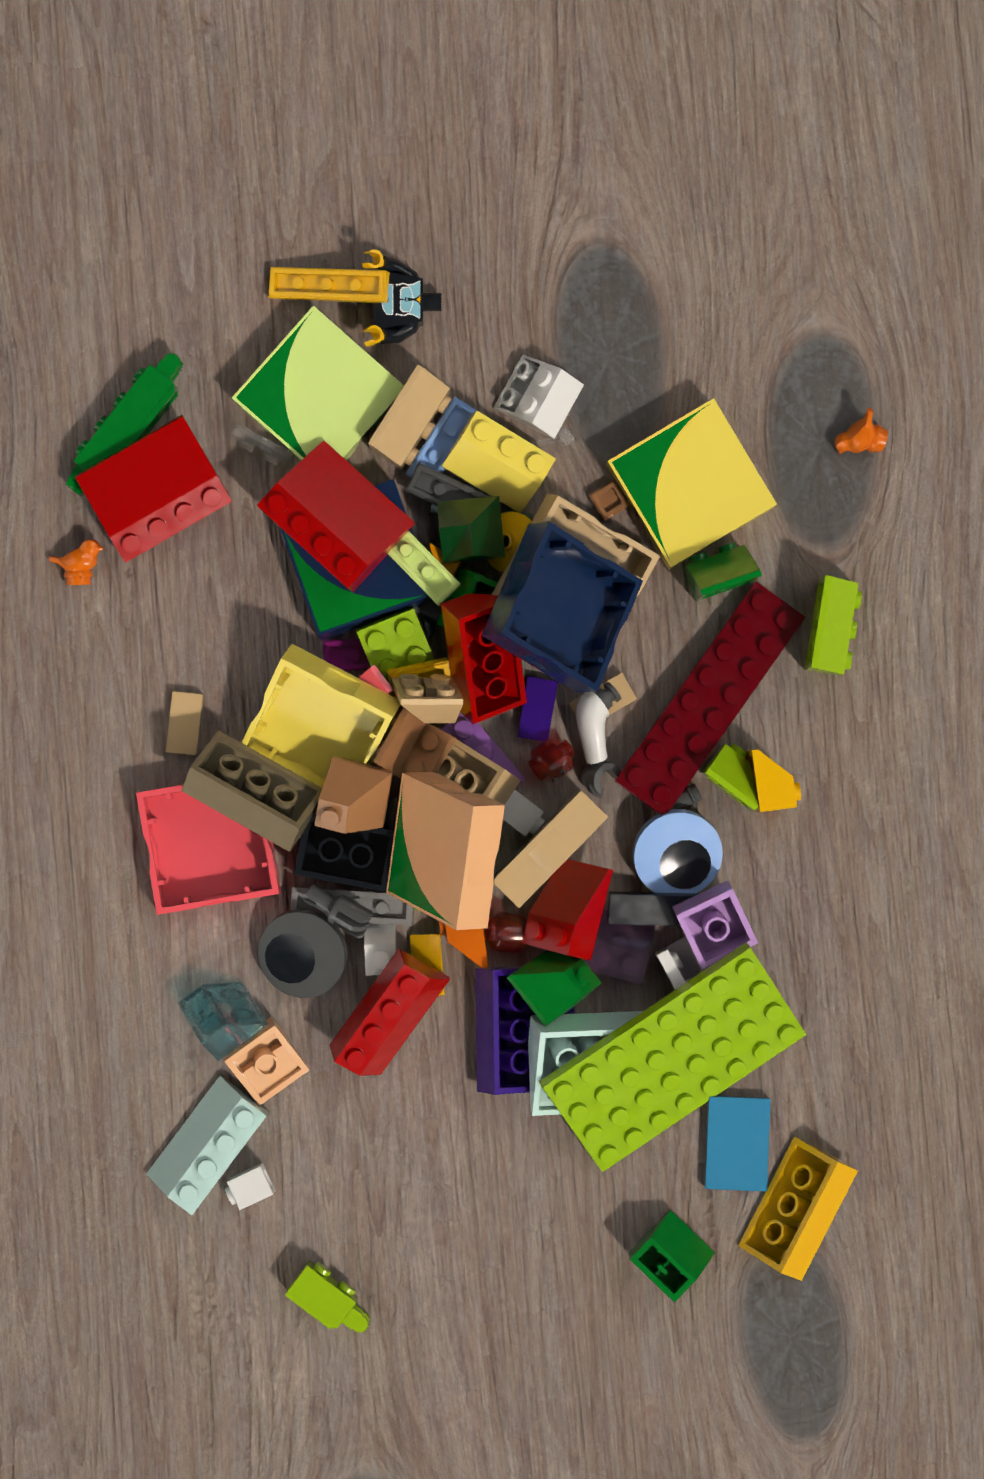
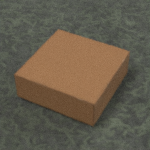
(609, 500)

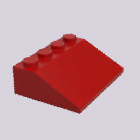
(153, 488)
(336, 515)

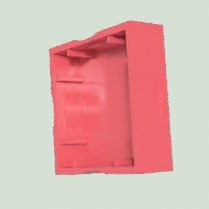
(202, 854)

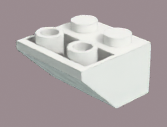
(539, 395)

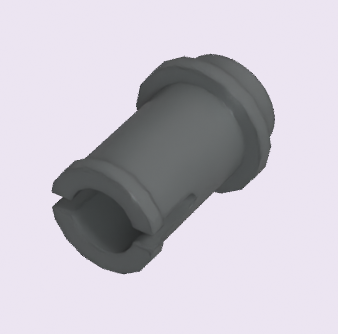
(688, 797)

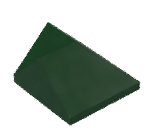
(471, 529)

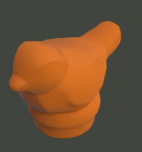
(862, 436)
(79, 562)

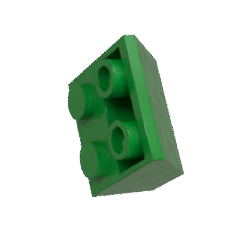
(671, 1255)

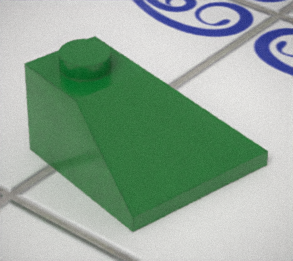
(554, 984)

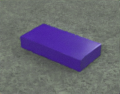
(538, 710)

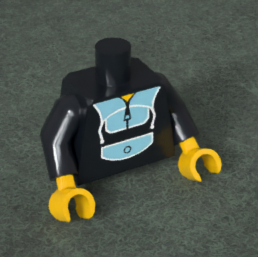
(405, 302)

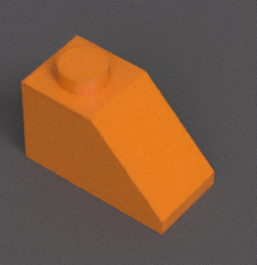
(469, 942)

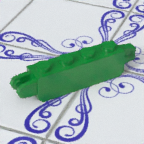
(133, 415)

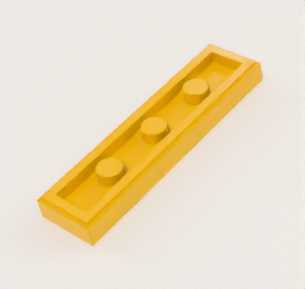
(328, 284)

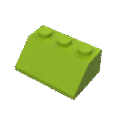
(833, 626)

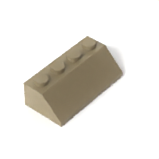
(252, 790)

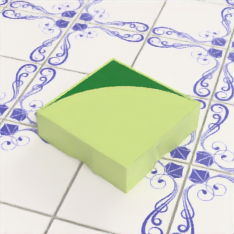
(318, 389)

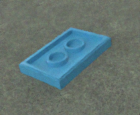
(737, 1143)

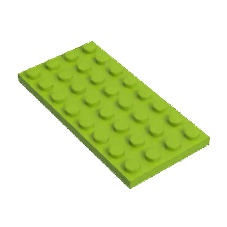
(673, 1057)

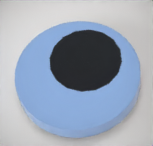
(677, 852)

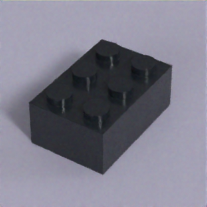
(346, 858)

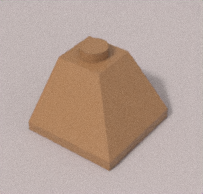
(353, 796)

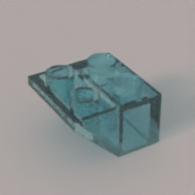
(222, 1016)

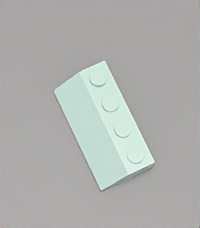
(206, 1144)

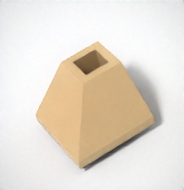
(429, 698)

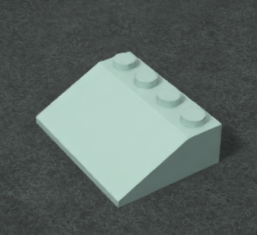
(561, 1042)

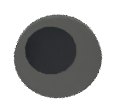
(302, 953)

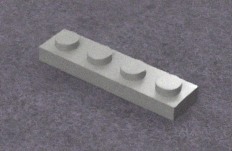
(385, 907)

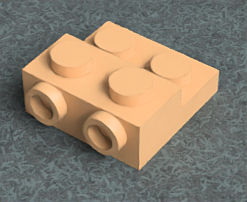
(266, 1062)

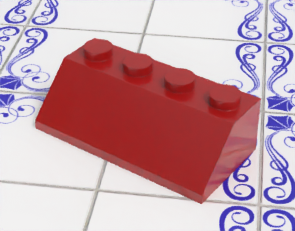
(483, 671)
(387, 1015)

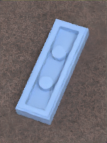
(443, 436)

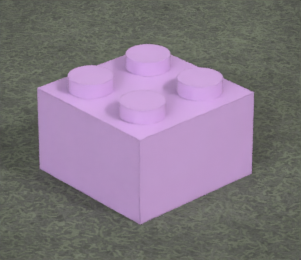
(714, 924)

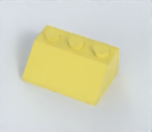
(498, 461)

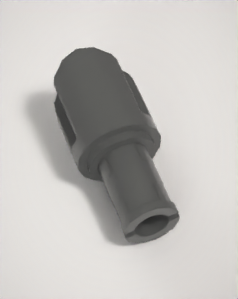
(340, 911)

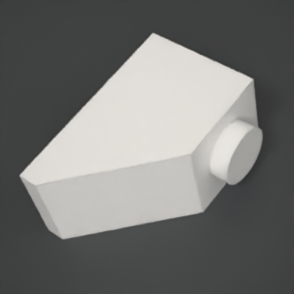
(379, 947)

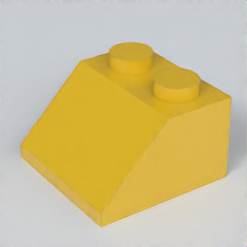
(773, 784)

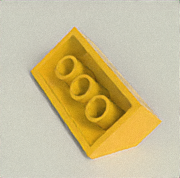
(797, 1209)

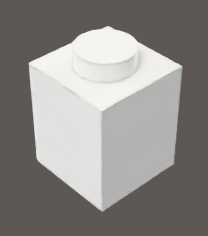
(522, 814)
(249, 1186)

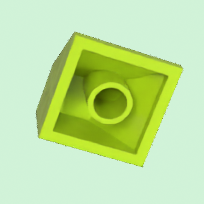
(733, 775)

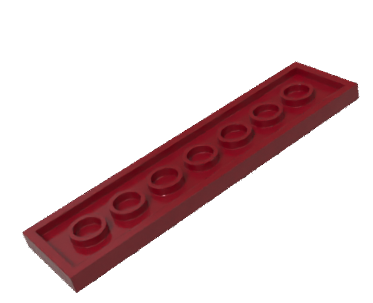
(709, 699)

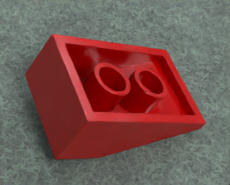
(569, 910)

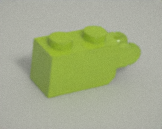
(327, 1299)

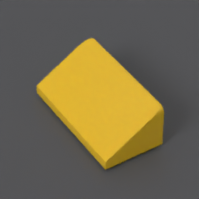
(428, 950)

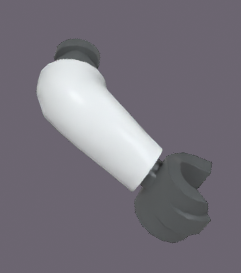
(591, 719)

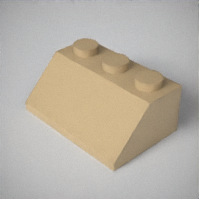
(410, 418)

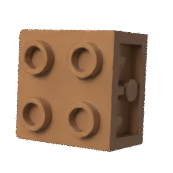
(413, 746)

